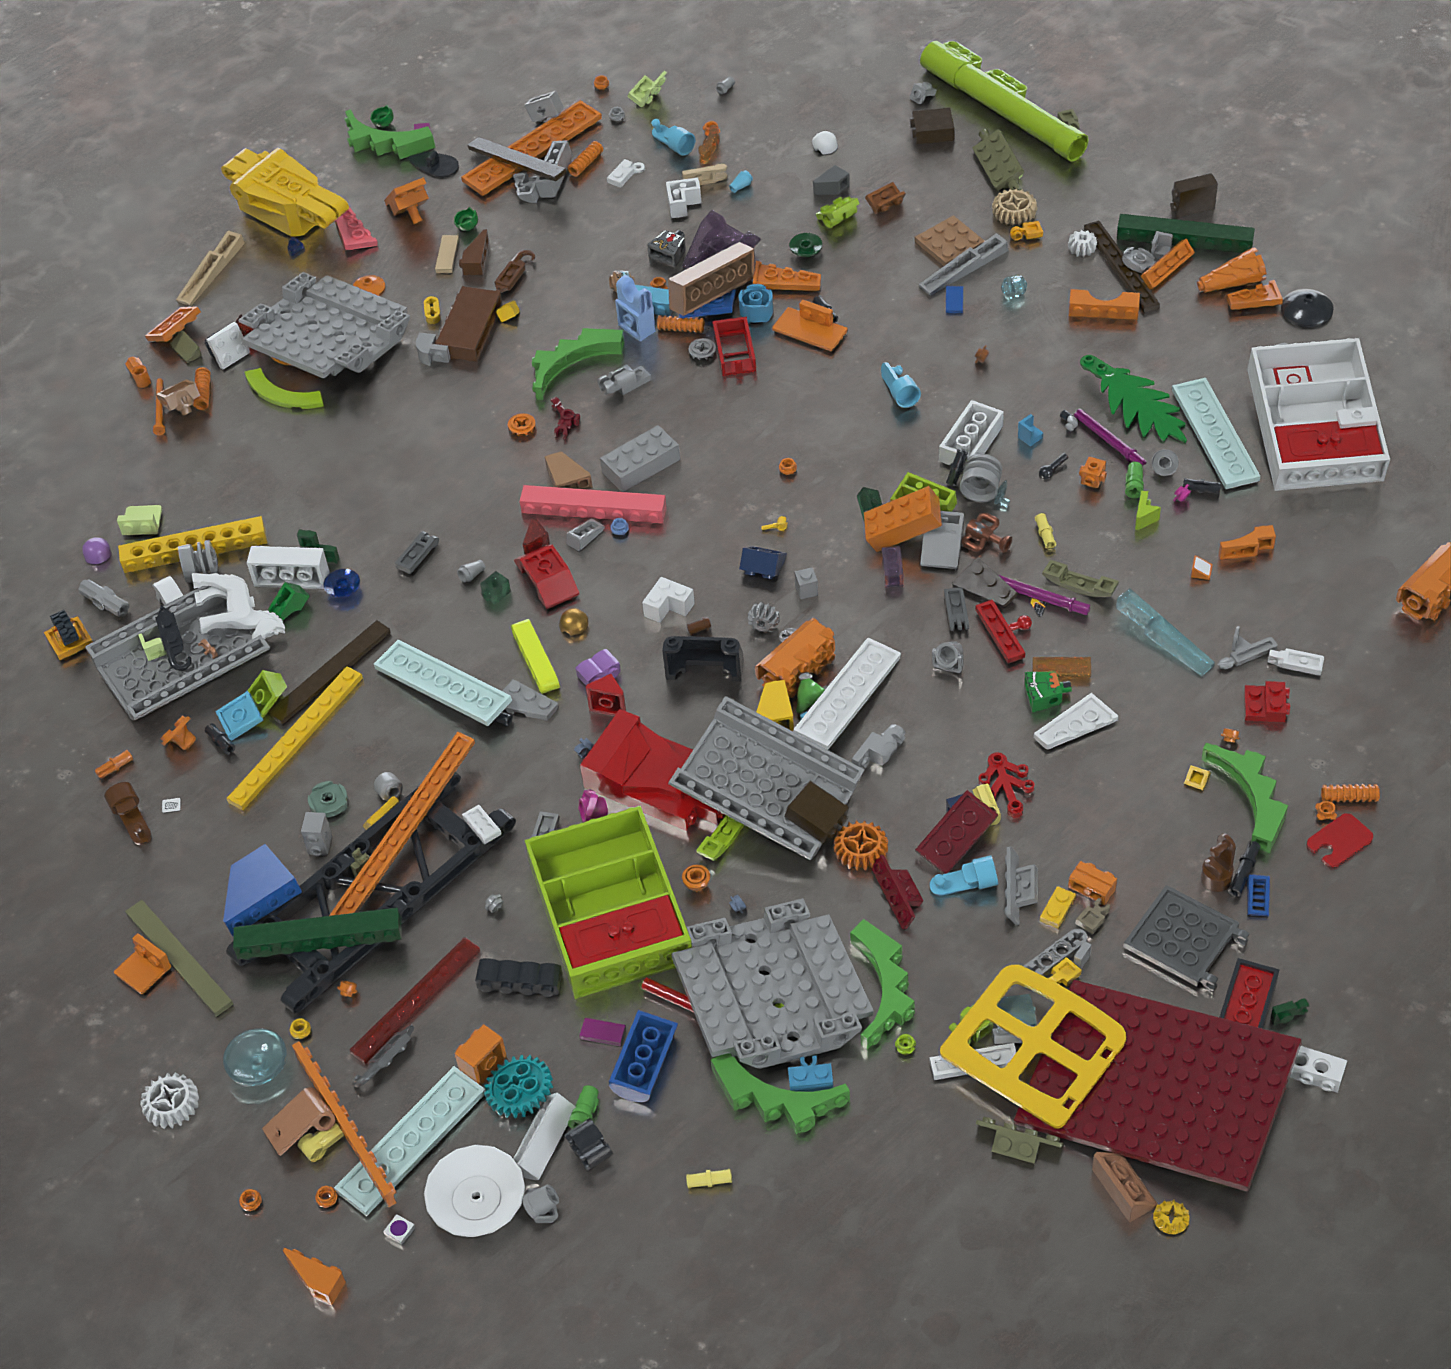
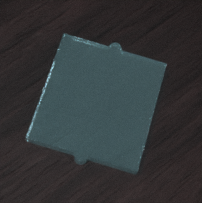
(1019, 1007)

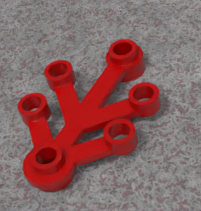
(1006, 781)

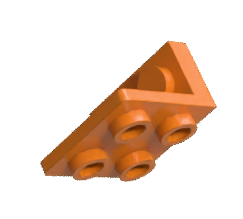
(143, 966)

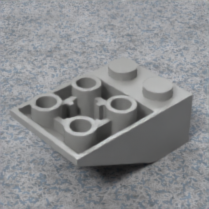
(943, 544)

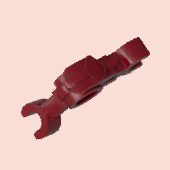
(567, 418)

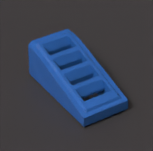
(1262, 881)

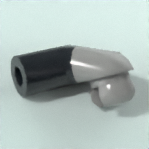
(1071, 419)

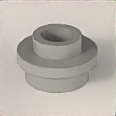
(616, 113)
(493, 902)

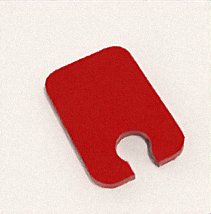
(1344, 836)

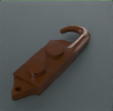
(512, 271)

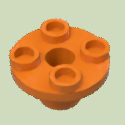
(180, 734)

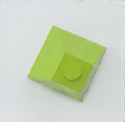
(267, 690)

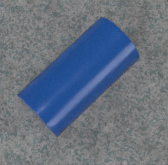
(642, 1057)

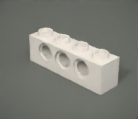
(1314, 1060)

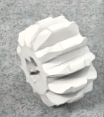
(1082, 243)

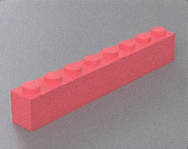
(593, 504)

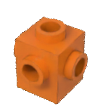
(1093, 476)

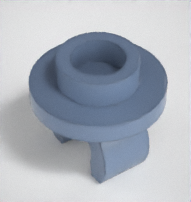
(583, 748)

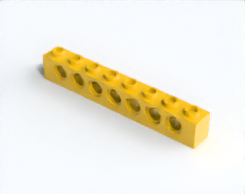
(164, 549)

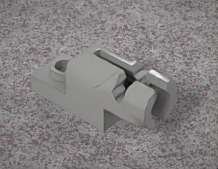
(623, 380)
(879, 747)

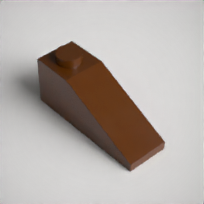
(475, 255)

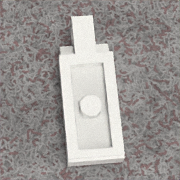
(1297, 661)

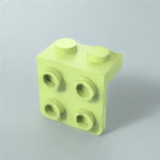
(645, 89)
(140, 520)

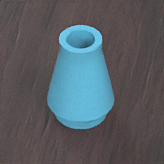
(742, 180)

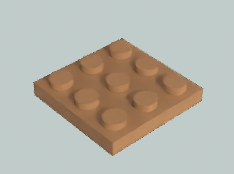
(948, 240)

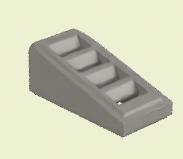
(583, 534)

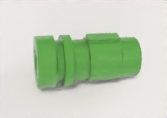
(1134, 480)
(585, 1106)

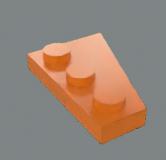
(1260, 296)

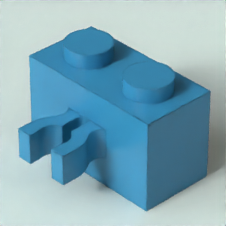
(811, 1077)

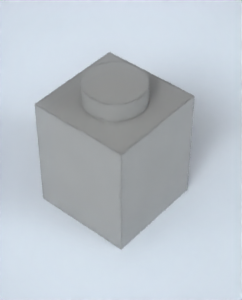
(806, 583)

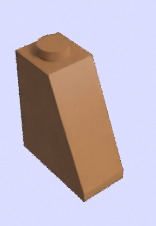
(566, 472)

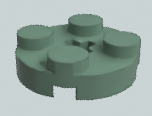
(333, 791)

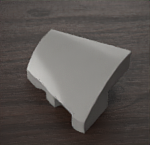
(526, 187)

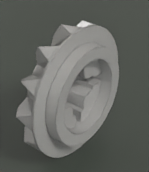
(697, 345)

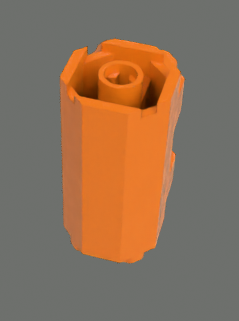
(1428, 587)
(803, 651)

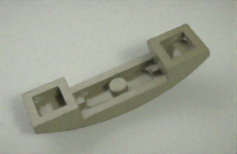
(1079, 583)

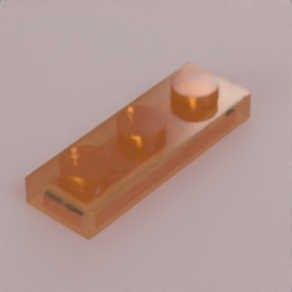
(1063, 666)

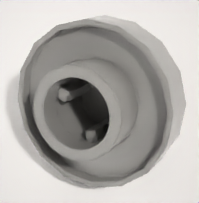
(1165, 462)

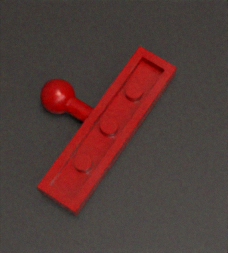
(1001, 631)

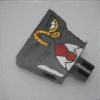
(667, 247)

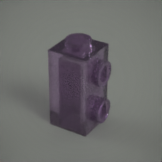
(892, 567)

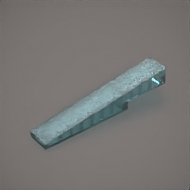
(1163, 632)

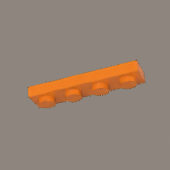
(1167, 264)

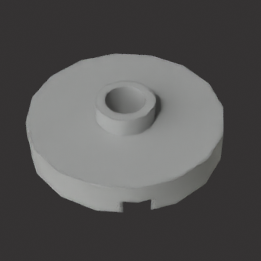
(1138, 260)

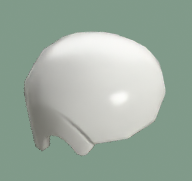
(825, 142)

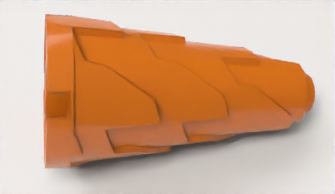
(1236, 272)

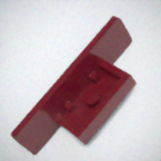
(898, 889)

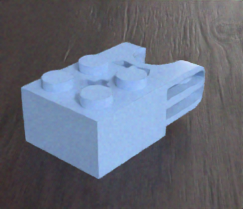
(634, 309)

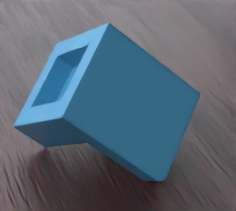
(1028, 432)

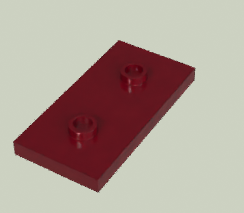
(956, 832)

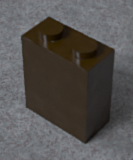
(932, 126)
(1194, 195)
(817, 812)

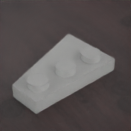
(529, 701)

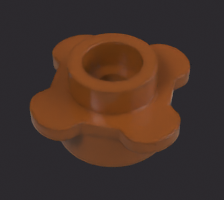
(981, 355)

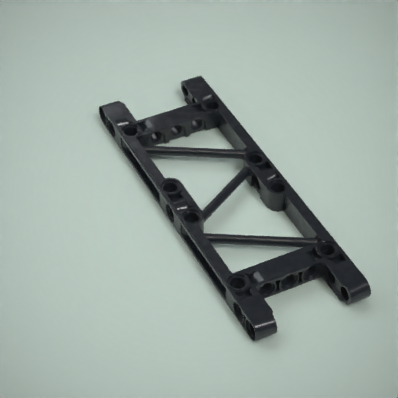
(407, 898)

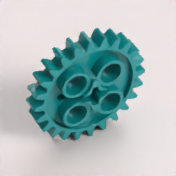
(518, 1086)

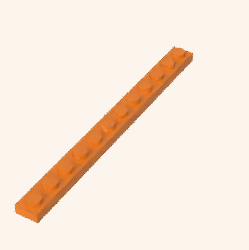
(404, 825)

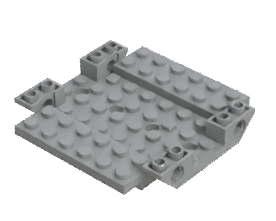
(325, 326)
(806, 975)

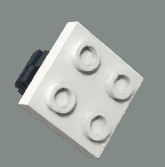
(227, 345)

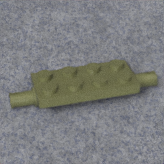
(998, 160)

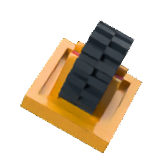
(67, 635)

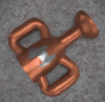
(983, 533)

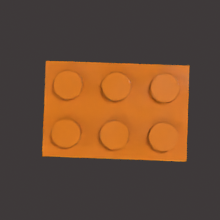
(173, 324)

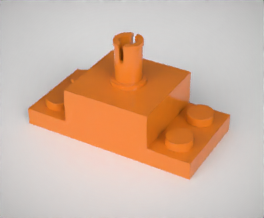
(408, 198)

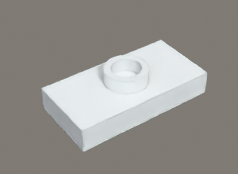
(1356, 417)
(481, 824)

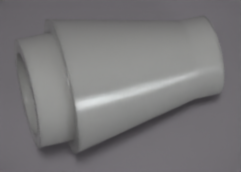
(470, 571)

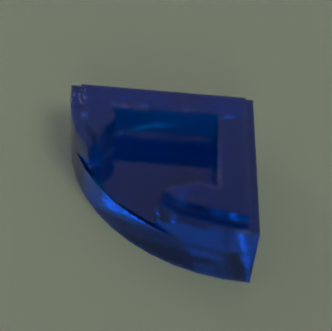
(294, 246)

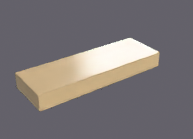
(447, 254)

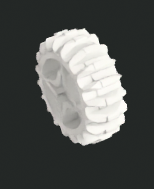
(157, 1106)

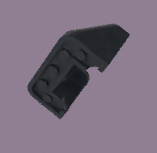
(702, 651)

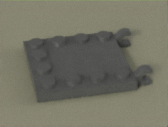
(1184, 936)

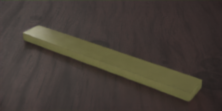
(179, 958)

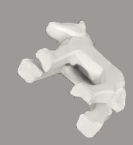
(239, 606)

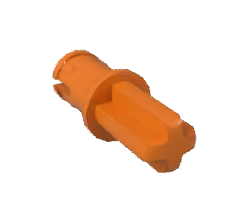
(114, 764)

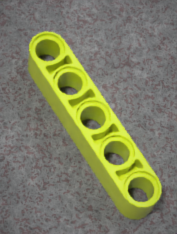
(535, 656)

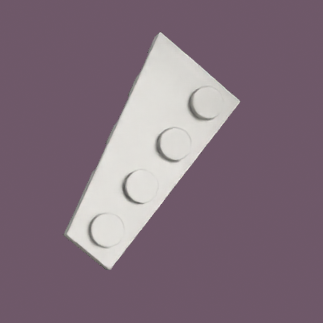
(1076, 721)

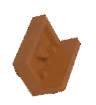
(885, 197)

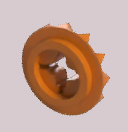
(521, 419)

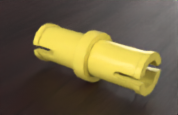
(1045, 531)
(709, 1178)

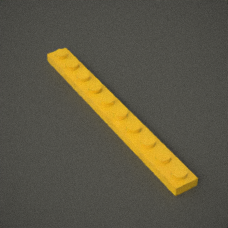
(294, 738)

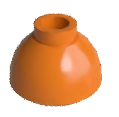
(696, 877)

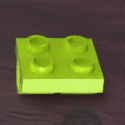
(838, 211)

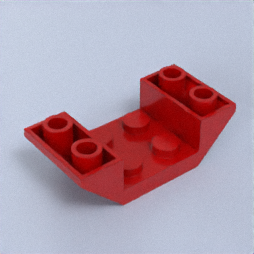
(549, 575)

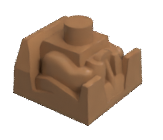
(179, 396)

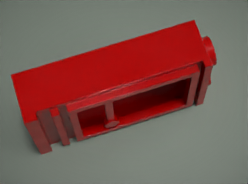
(734, 327)

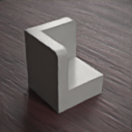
(1161, 244)

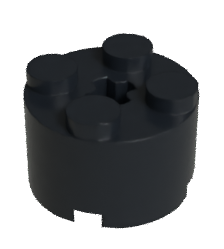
(588, 1144)

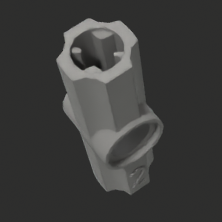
(103, 598)

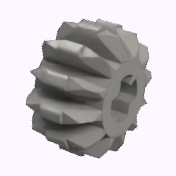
(763, 617)

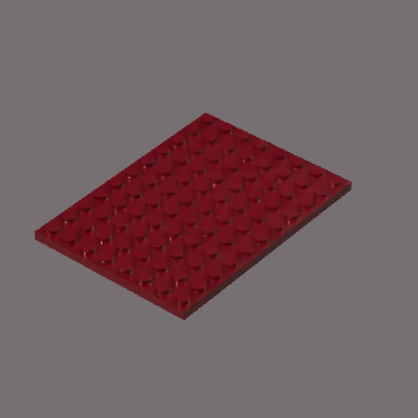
(1178, 1093)

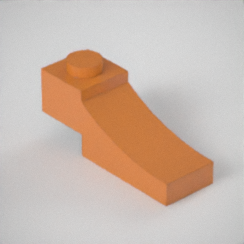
(1248, 545)

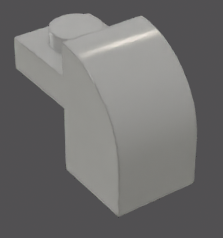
(429, 351)

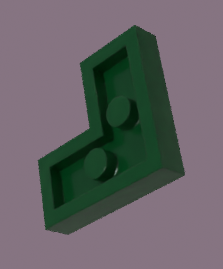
(309, 539)

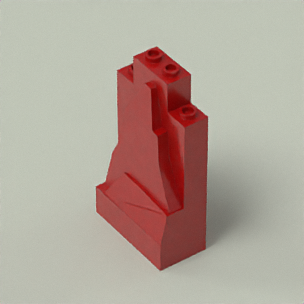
(635, 769)

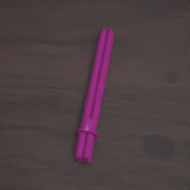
(1129, 453)
(1047, 596)

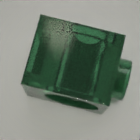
(495, 587)

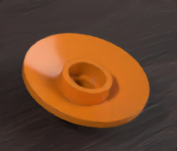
(371, 284)

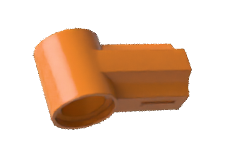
(138, 372)

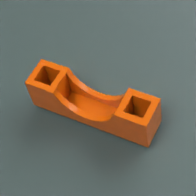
(1085, 305)

